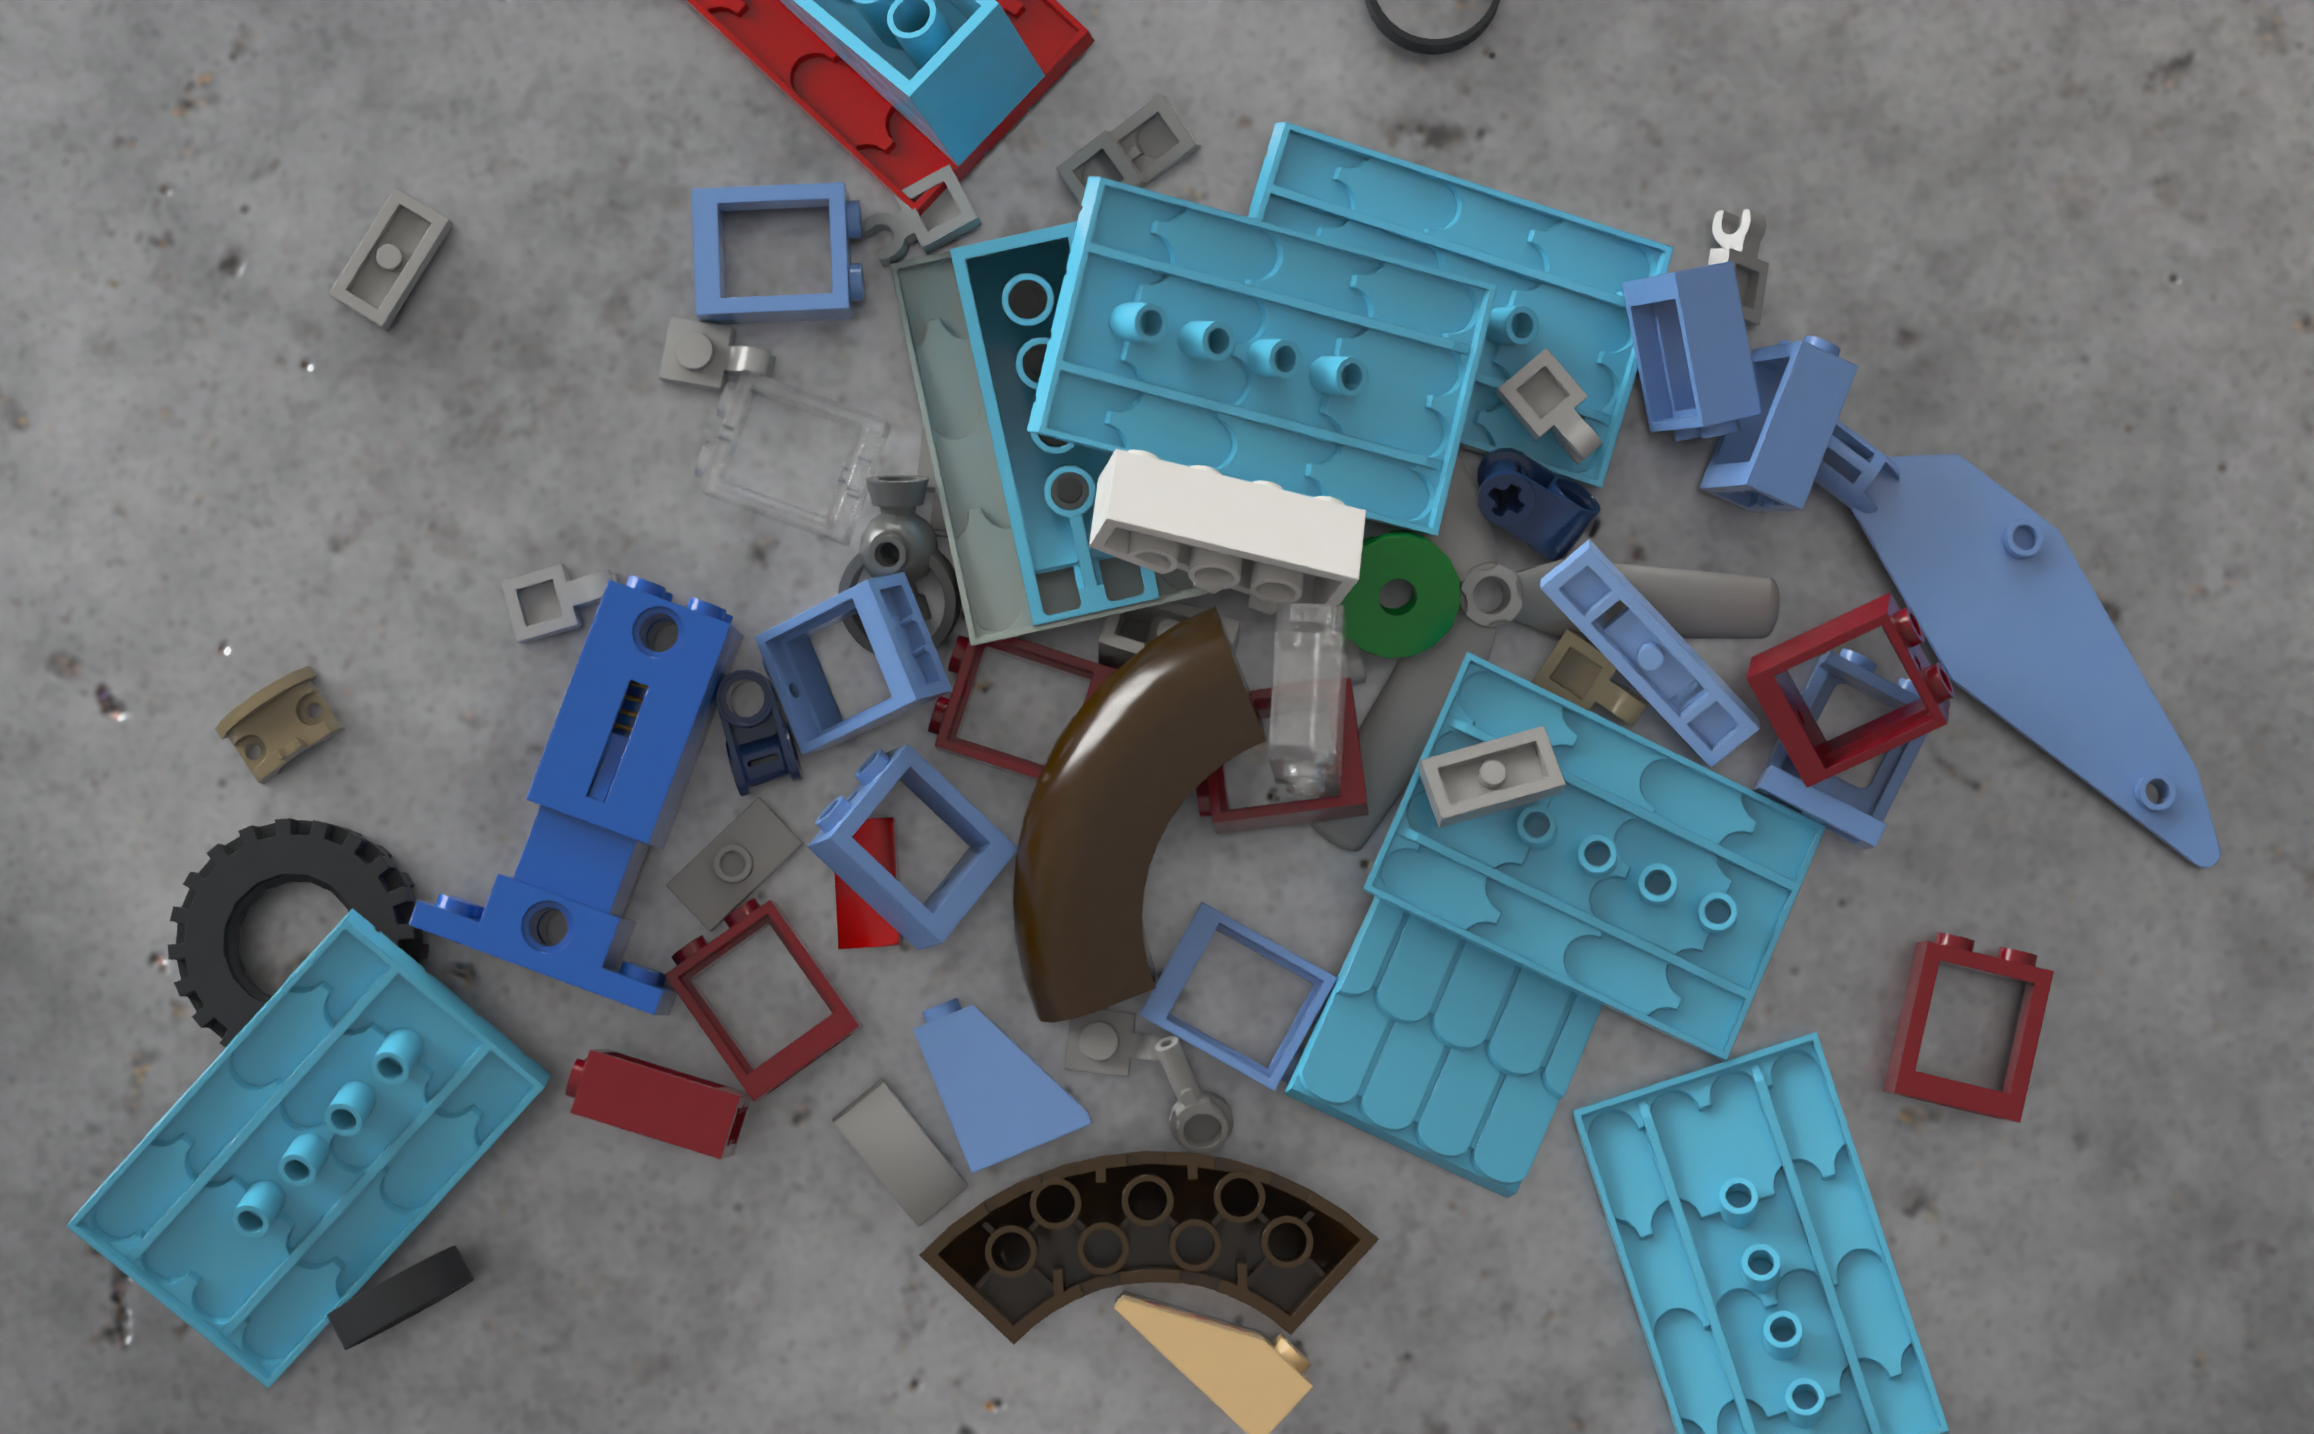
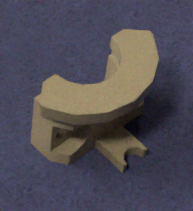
(279, 723)

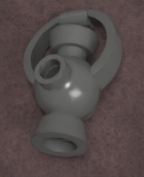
(899, 543)

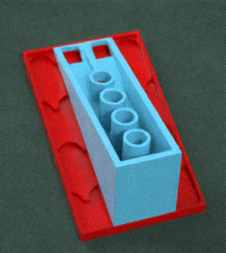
(906, 78)

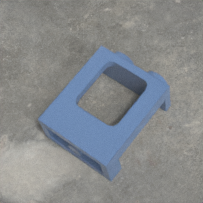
(1840, 806)

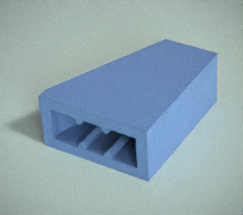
(992, 1087)

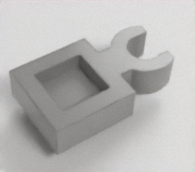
(941, 223)

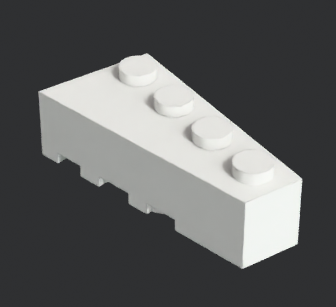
(1227, 531)

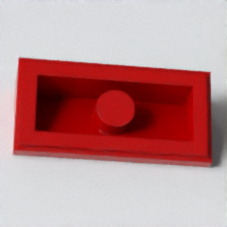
(856, 920)

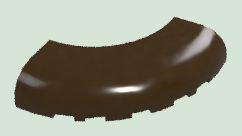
(1105, 805)
(1144, 1223)

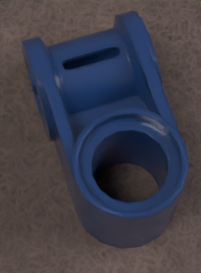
(1541, 510)
(757, 736)

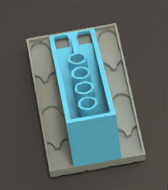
(1010, 497)

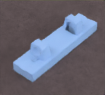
(1650, 654)

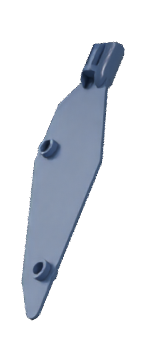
(2022, 628)

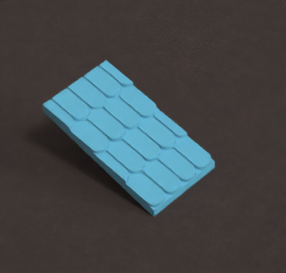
(1551, 268)
(1262, 354)
(1627, 887)
(1443, 1049)
(309, 1149)
(1758, 1252)

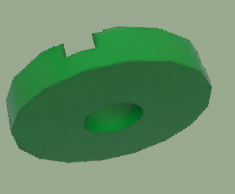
(1426, 614)

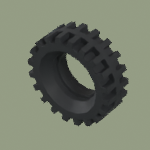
(248, 867)

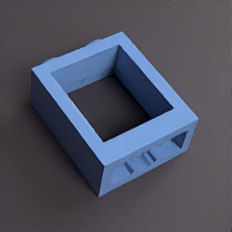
(710, 260)
(1692, 351)
(1780, 451)
(899, 644)
(918, 923)
(1182, 965)

